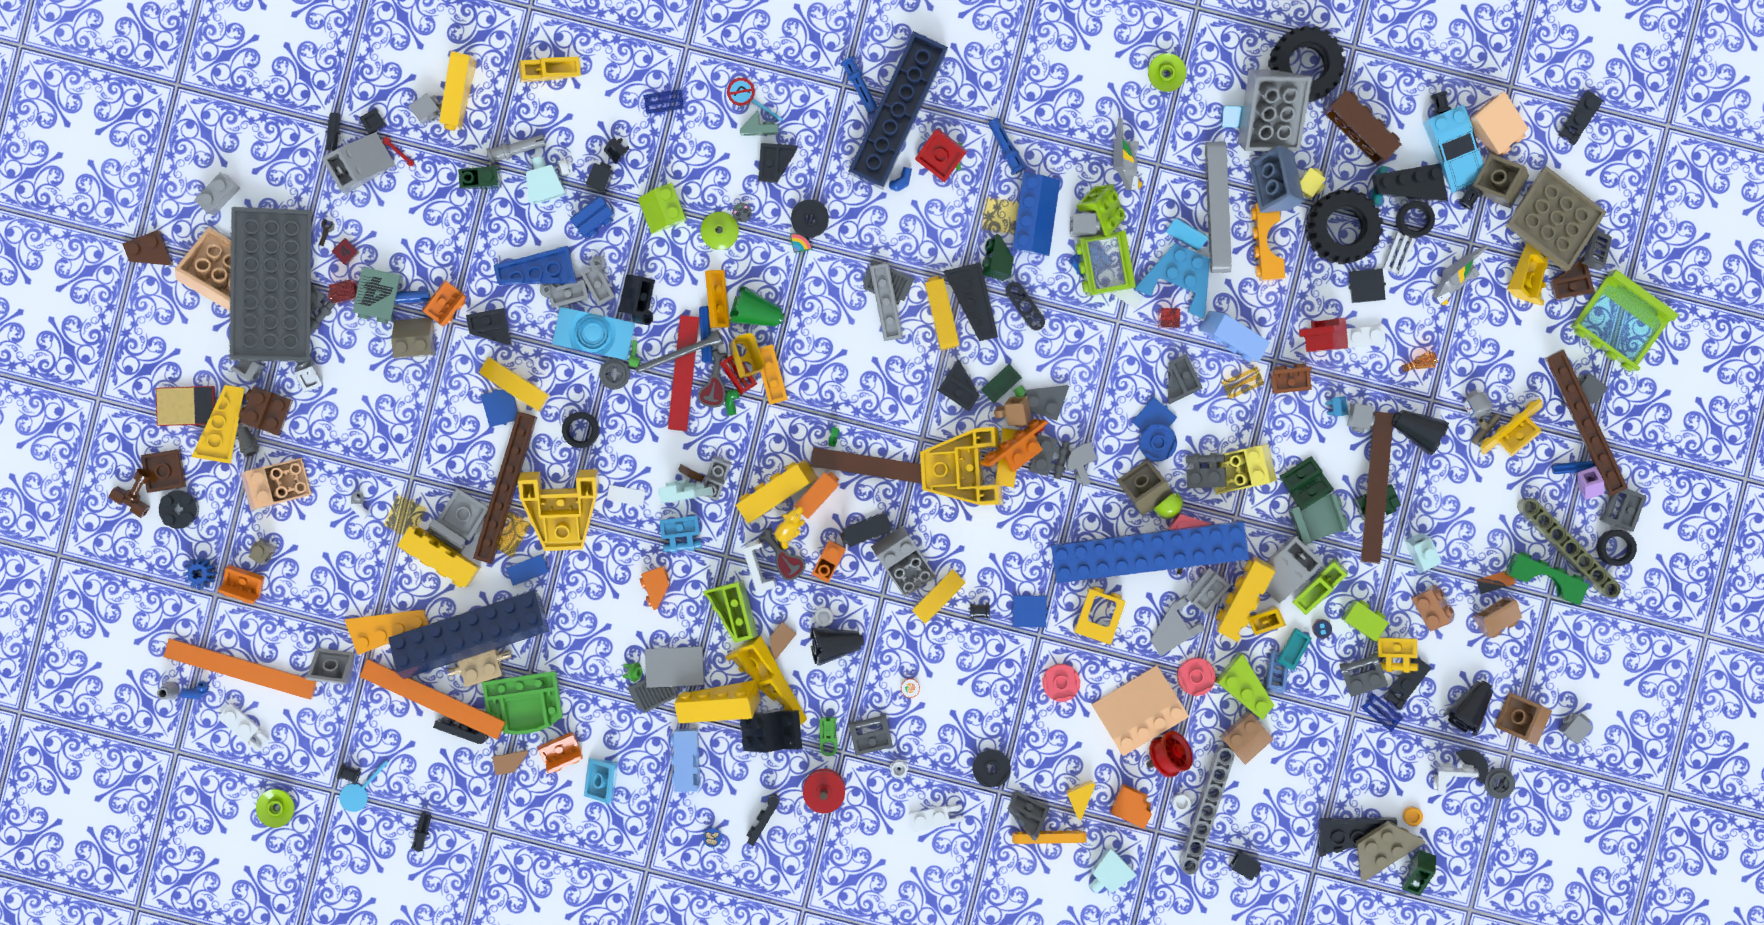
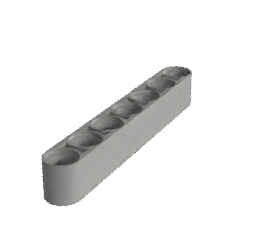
(1218, 207)
(1207, 819)

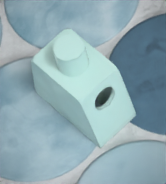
(543, 182)
(1423, 553)
(1111, 872)

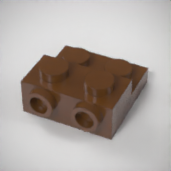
(265, 410)

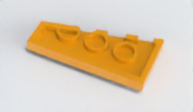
(374, 631)

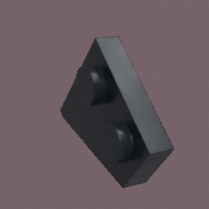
(774, 161)
(490, 325)
(959, 387)

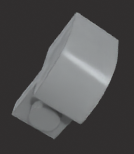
(1077, 459)

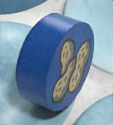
(712, 837)

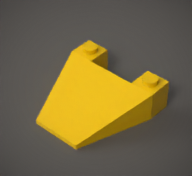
(956, 470)
(561, 514)

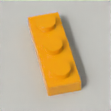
(717, 298)
(772, 376)

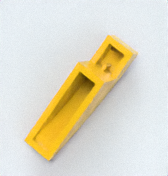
(514, 384)

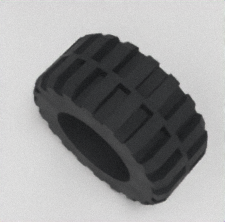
(1321, 43)
(1366, 214)

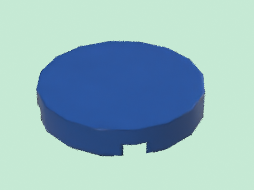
(1157, 442)

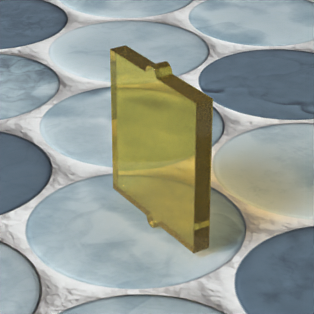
(999, 215)
(404, 514)

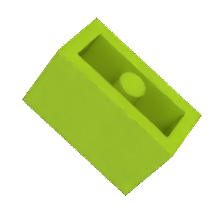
(1364, 620)

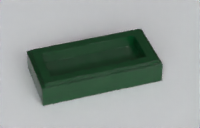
(1001, 383)

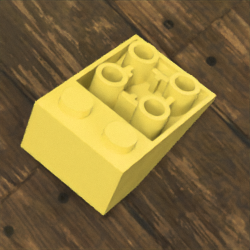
(1247, 468)

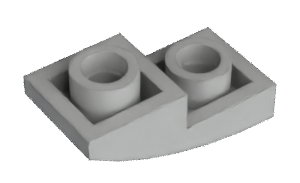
(717, 476)

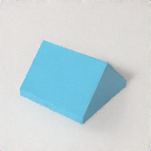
(601, 780)

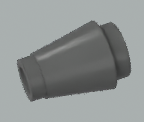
(247, 443)

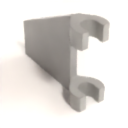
(1173, 630)

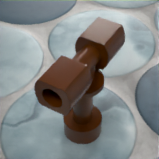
(131, 497)

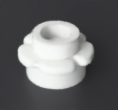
(564, 167)
(904, 768)

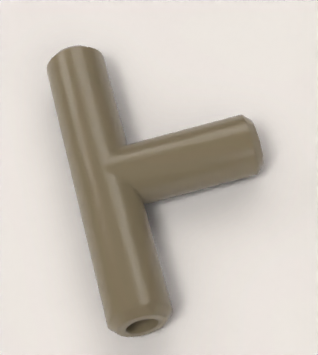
(1485, 427)

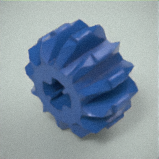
(193, 577)

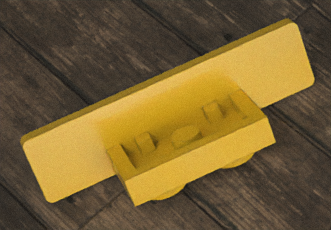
(1517, 432)

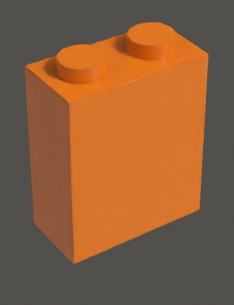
(817, 494)

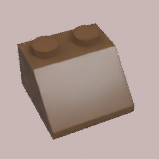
(1498, 617)
(1523, 718)
(1246, 737)

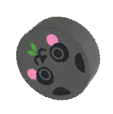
(742, 212)

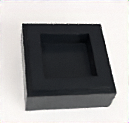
(372, 121)

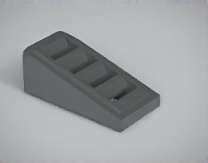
(1588, 258)

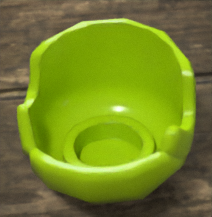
(1170, 506)

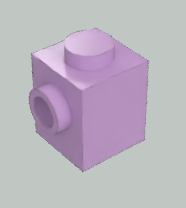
(1590, 483)

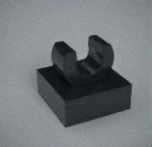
(615, 150)

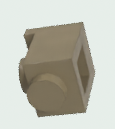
(262, 551)

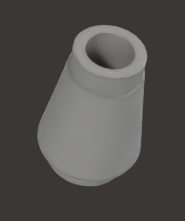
(168, 691)

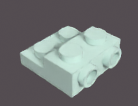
(682, 490)

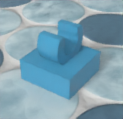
(1339, 405)

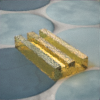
(1227, 389)

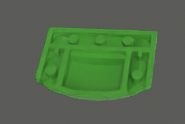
(524, 701)

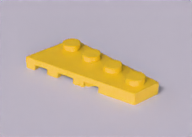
(220, 431)

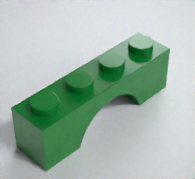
(1568, 587)

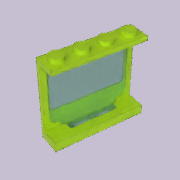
(1623, 320)

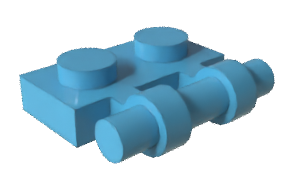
(679, 528)

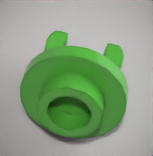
(634, 671)

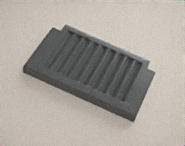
(901, 283)
(653, 697)

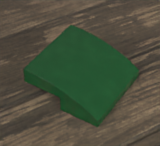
(1306, 483)

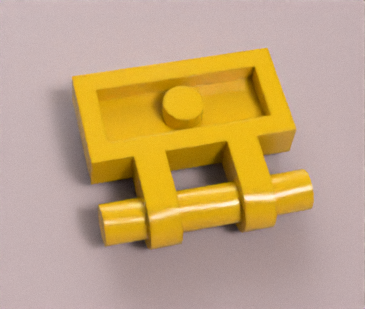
(1398, 648)

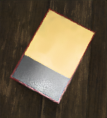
(184, 405)

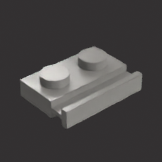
(447, 536)
(1207, 591)

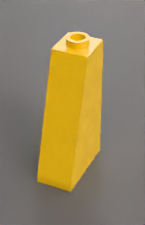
(457, 90)
(941, 313)

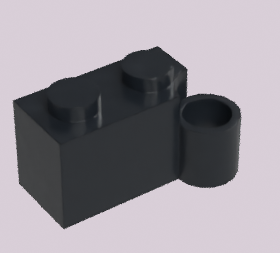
(637, 298)

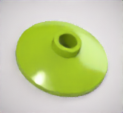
(1169, 63)
(726, 238)
(266, 811)

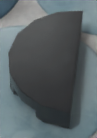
(1474, 758)

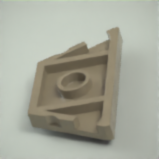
(1383, 848)

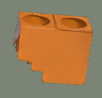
(1131, 806)

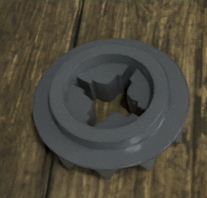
(608, 367)
(1508, 782)

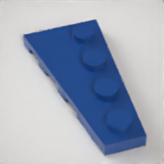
(541, 268)

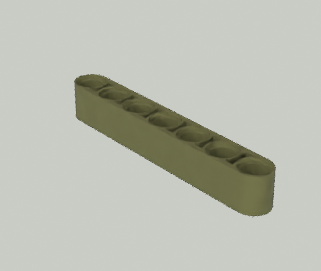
(1577, 551)

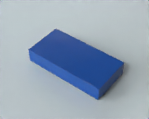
(527, 570)

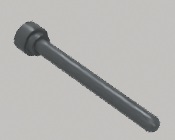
(714, 339)

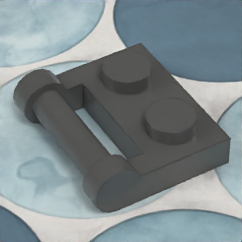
(1628, 512)
(1364, 681)
(872, 740)

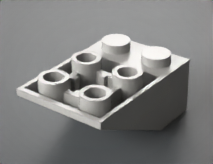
(358, 162)
(903, 561)
(1293, 566)

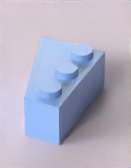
(1234, 336)
(685, 760)

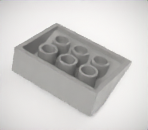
(1274, 110)

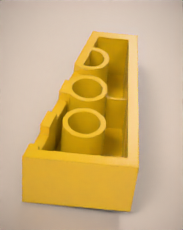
(775, 491)
(1244, 598)
(718, 703)

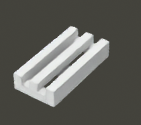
(1393, 247)

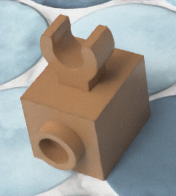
(1016, 410)

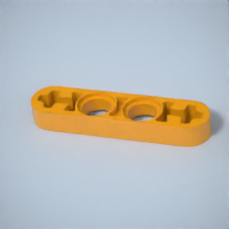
(1050, 837)

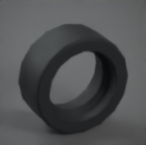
(1430, 219)
(566, 427)
(1631, 547)

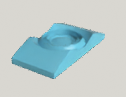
(593, 333)

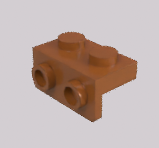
(1291, 380)

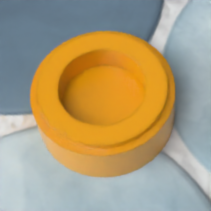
(1412, 816)

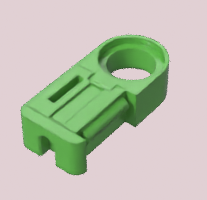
(827, 734)

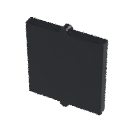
(1367, 285)

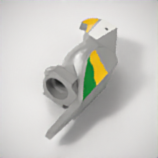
(1125, 159)
(1457, 275)

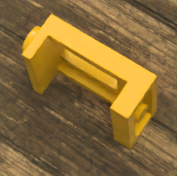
(1093, 630)

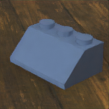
(1276, 181)

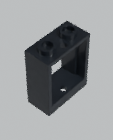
(866, 529)

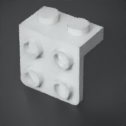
(1447, 769)

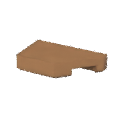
(780, 639)
(508, 762)

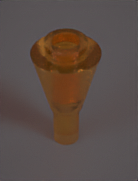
(1424, 361)

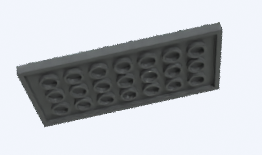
(270, 284)

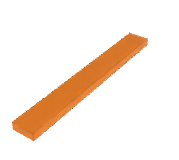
(239, 668)
(433, 699)

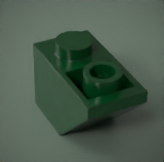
(480, 178)
(998, 259)

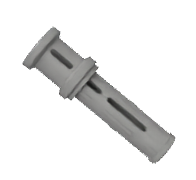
(506, 151)

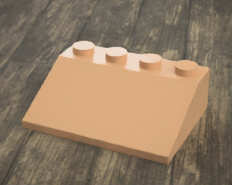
(208, 267)
(1140, 710)

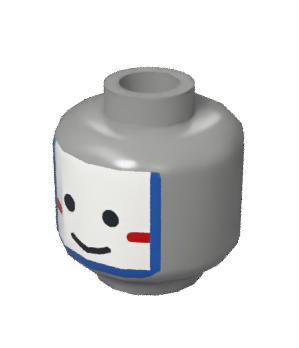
(1478, 404)

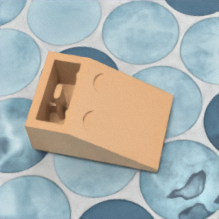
(275, 484)

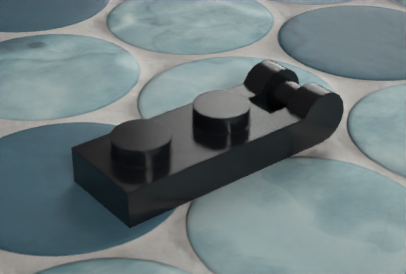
(1580, 117)
(1406, 684)
(462, 731)
(763, 818)

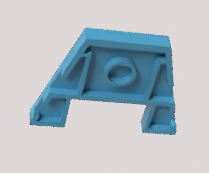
(1184, 270)

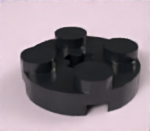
(805, 208)
(186, 517)
(989, 757)

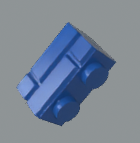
(593, 217)

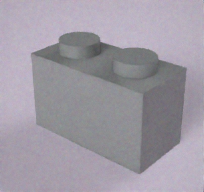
(217, 194)
(1084, 225)

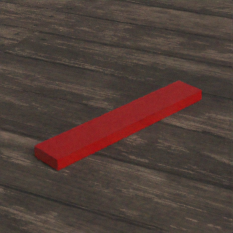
(683, 375)

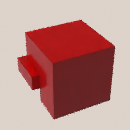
(1325, 335)

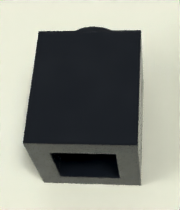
(600, 177)
(1245, 865)

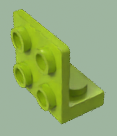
(1107, 206)

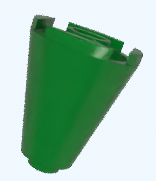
(754, 309)

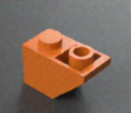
(828, 561)
(656, 584)

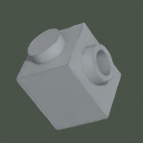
(426, 108)
(1360, 417)
(1576, 727)

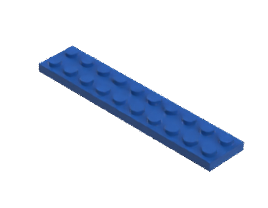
(1150, 552)

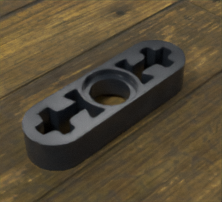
(1017, 305)

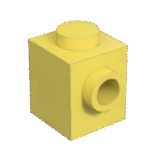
(1312, 182)

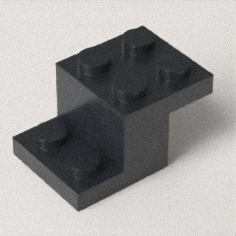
(771, 731)

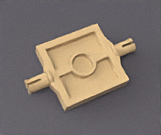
(480, 667)

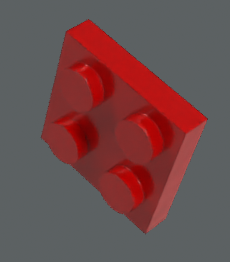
(941, 155)

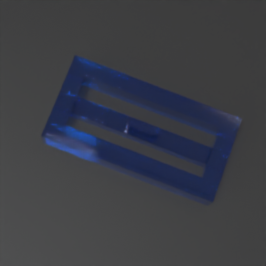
(665, 101)
(1369, 702)

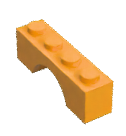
(1269, 265)

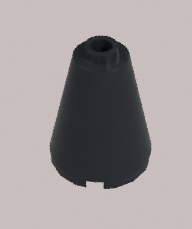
(1421, 429)
(833, 644)
(1470, 708)

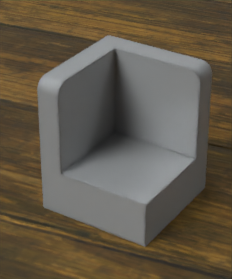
(248, 369)

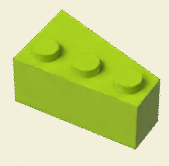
(734, 610)
(1244, 685)

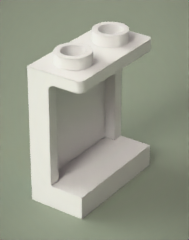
(759, 583)

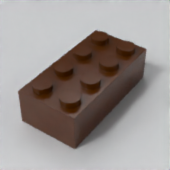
(1362, 127)

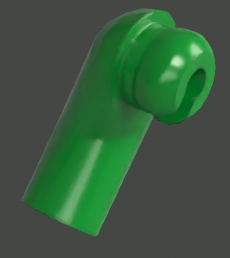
(729, 401)

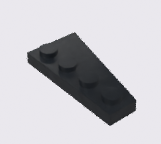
(1412, 183)
(973, 297)
(1342, 833)

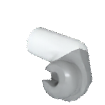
(357, 504)

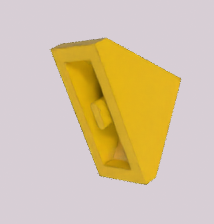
(1266, 620)
(1080, 796)

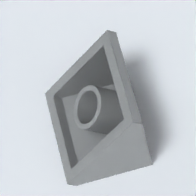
(331, 666)

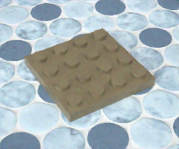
(1555, 218)

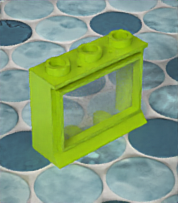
(1105, 263)

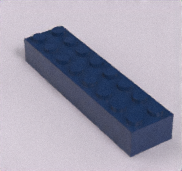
(898, 110)
(468, 634)

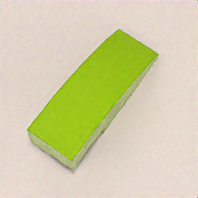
(1320, 586)

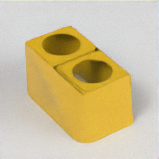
(752, 350)

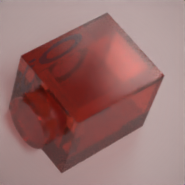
(343, 292)
(1168, 318)

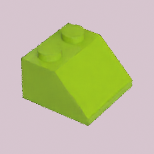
(662, 208)

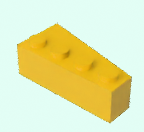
(438, 556)

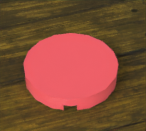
(1196, 676)
(1061, 682)

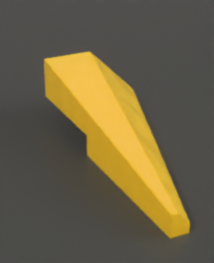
(1528, 276)
(760, 665)

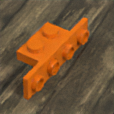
(1019, 448)

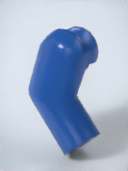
(902, 182)
(196, 693)

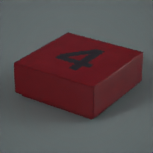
(345, 251)

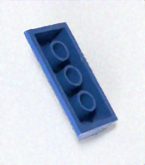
(1035, 214)

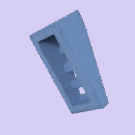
(1270, 671)

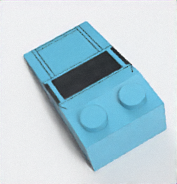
(1455, 147)

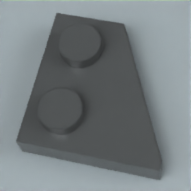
(1181, 379)
(1047, 400)
(1028, 813)

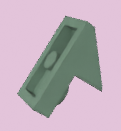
(753, 127)

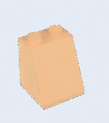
(1498, 124)

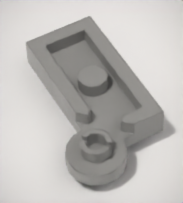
(597, 282)
(565, 294)

